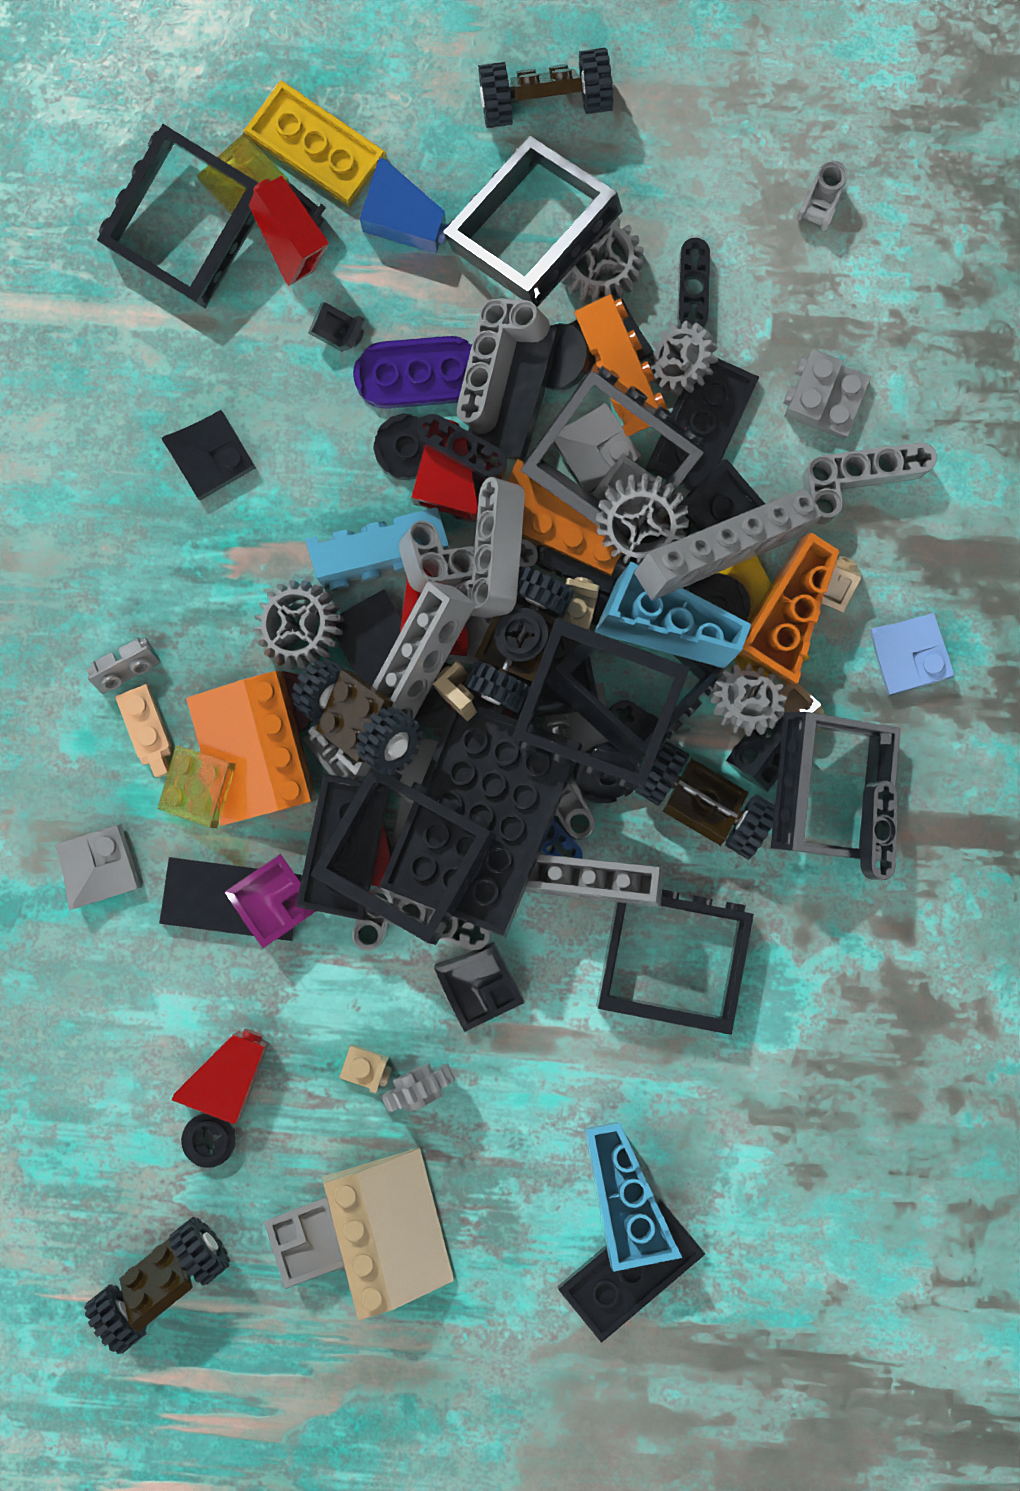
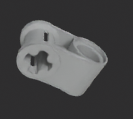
(823, 199)
(573, 805)

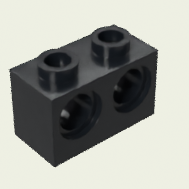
(758, 756)

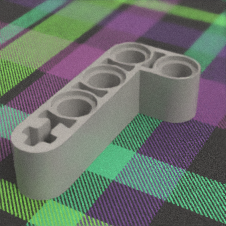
(480, 404)
(869, 471)
(496, 549)
(441, 562)
(382, 924)

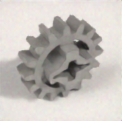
(696, 349)
(752, 712)
(418, 1087)

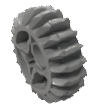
(610, 266)
(630, 514)
(278, 640)

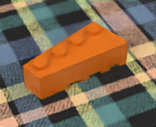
(616, 350)
(560, 527)
(790, 609)

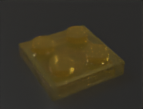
(248, 159)
(196, 786)

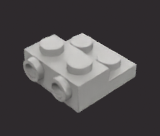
(826, 394)

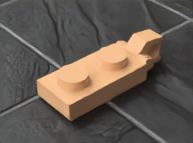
(146, 728)

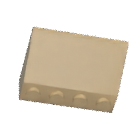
(387, 1232)

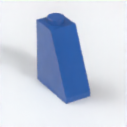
(402, 211)

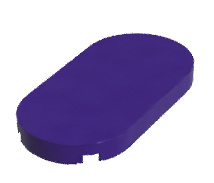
(412, 372)

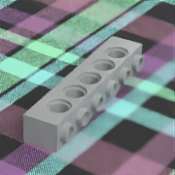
(727, 544)
(419, 653)
(597, 880)

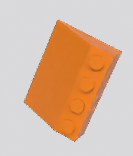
(257, 731)

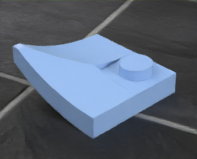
(911, 654)

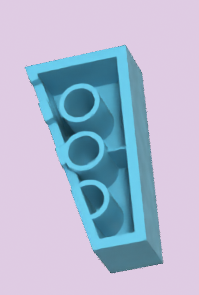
(367, 553)
(673, 623)
(629, 1214)

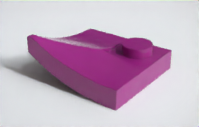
(269, 901)

